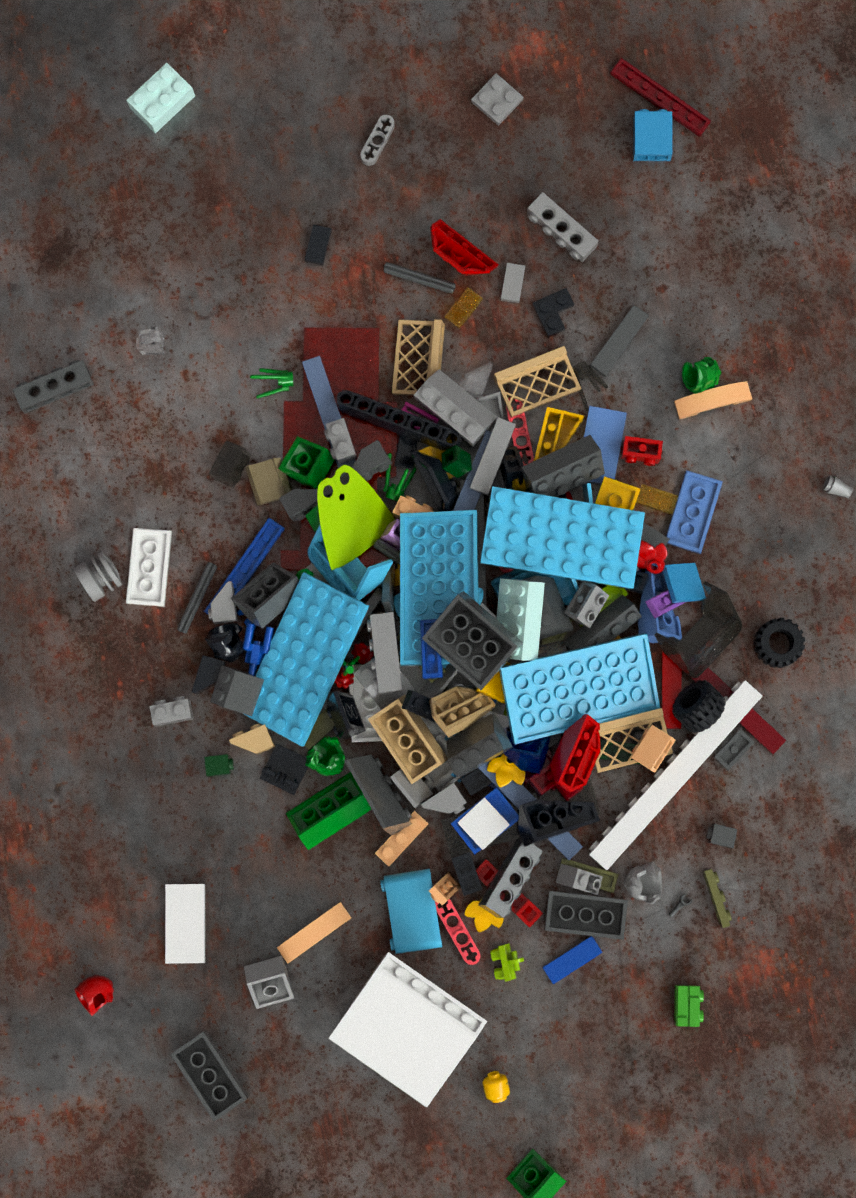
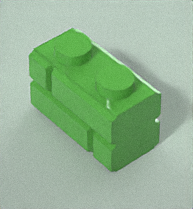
(687, 1005)

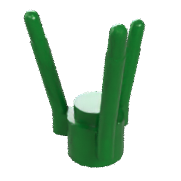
(284, 378)
(395, 491)

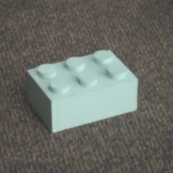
(160, 98)

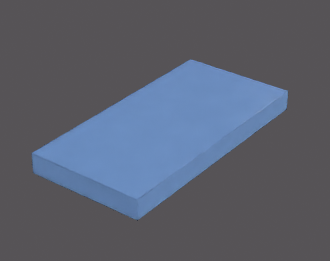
(607, 430)
(693, 511)

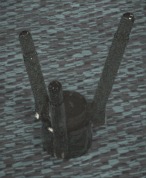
(584, 372)

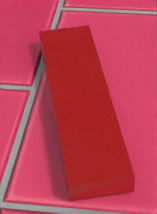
(670, 689)

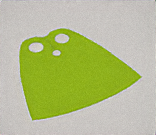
(351, 523)

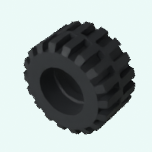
(794, 636)
(698, 706)

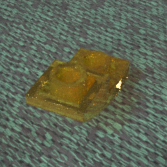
(464, 307)

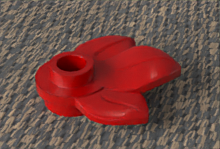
(650, 555)

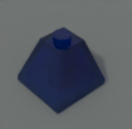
(529, 755)

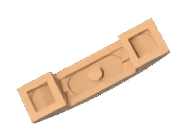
(712, 399)
(314, 932)

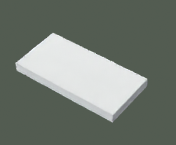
(148, 567)
(184, 923)

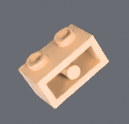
(408, 505)
(652, 748)

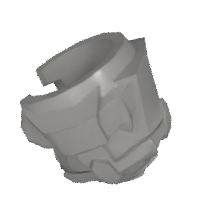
(645, 882)

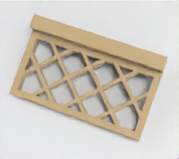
(435, 353)
(526, 369)
(623, 724)

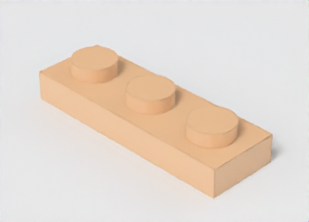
(401, 840)
(444, 889)

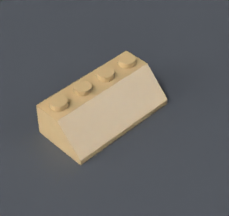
(408, 740)

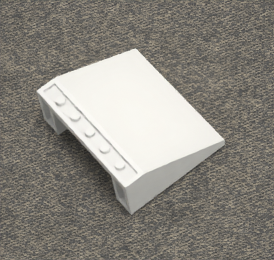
(407, 1029)

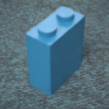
(652, 135)

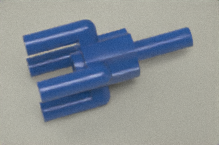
(255, 649)

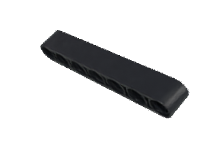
(393, 414)

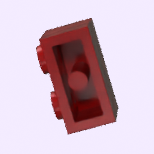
(641, 450)

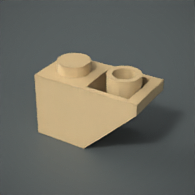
(255, 740)

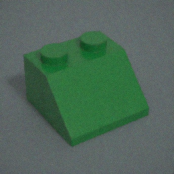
(307, 462)
(536, 1177)

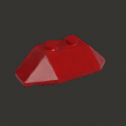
(459, 251)
(576, 754)

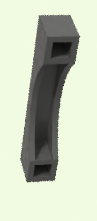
(369, 462)

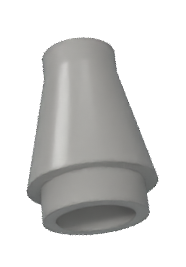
(837, 487)

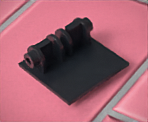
(284, 769)

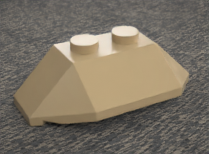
(459, 709)

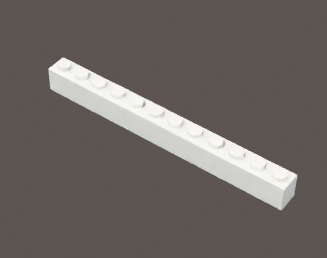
(673, 777)

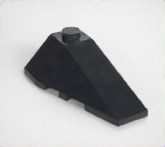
(547, 819)

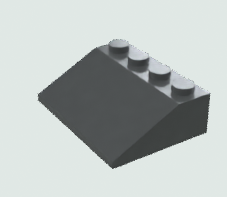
(472, 640)
(379, 794)

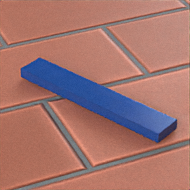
(253, 556)

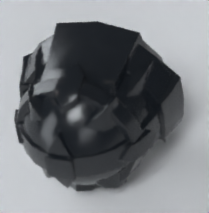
(225, 642)

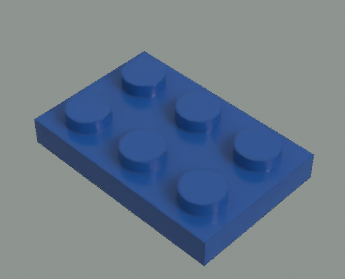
(500, 803)

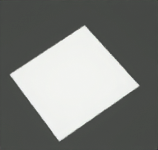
(483, 823)

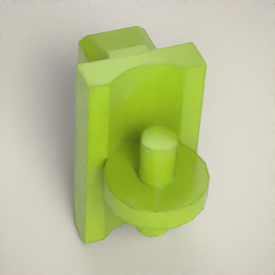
(509, 962)

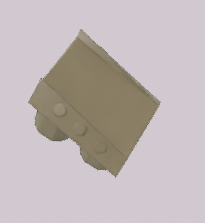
(268, 481)

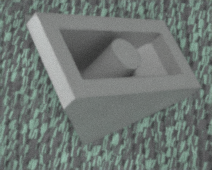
(493, 404)

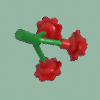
(363, 655)

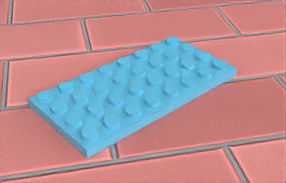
(562, 537)
(435, 567)
(306, 657)
(595, 680)

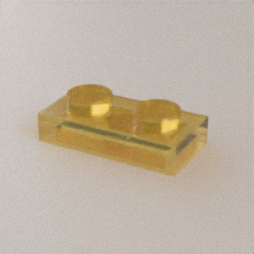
(657, 499)

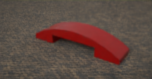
(521, 906)

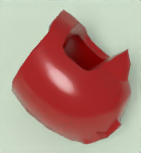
(94, 992)

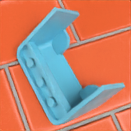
(351, 578)

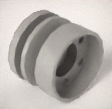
(98, 576)

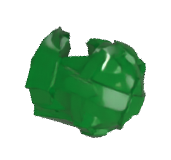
(702, 376)
(326, 757)

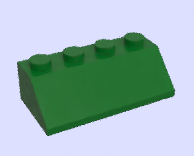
(328, 811)

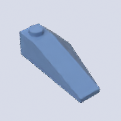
(666, 624)

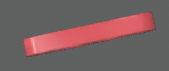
(522, 431)
(454, 931)

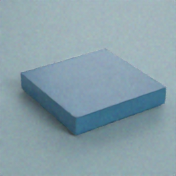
(683, 582)

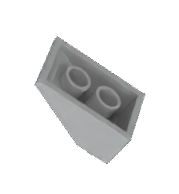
(365, 676)

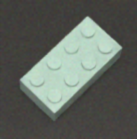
(521, 613)

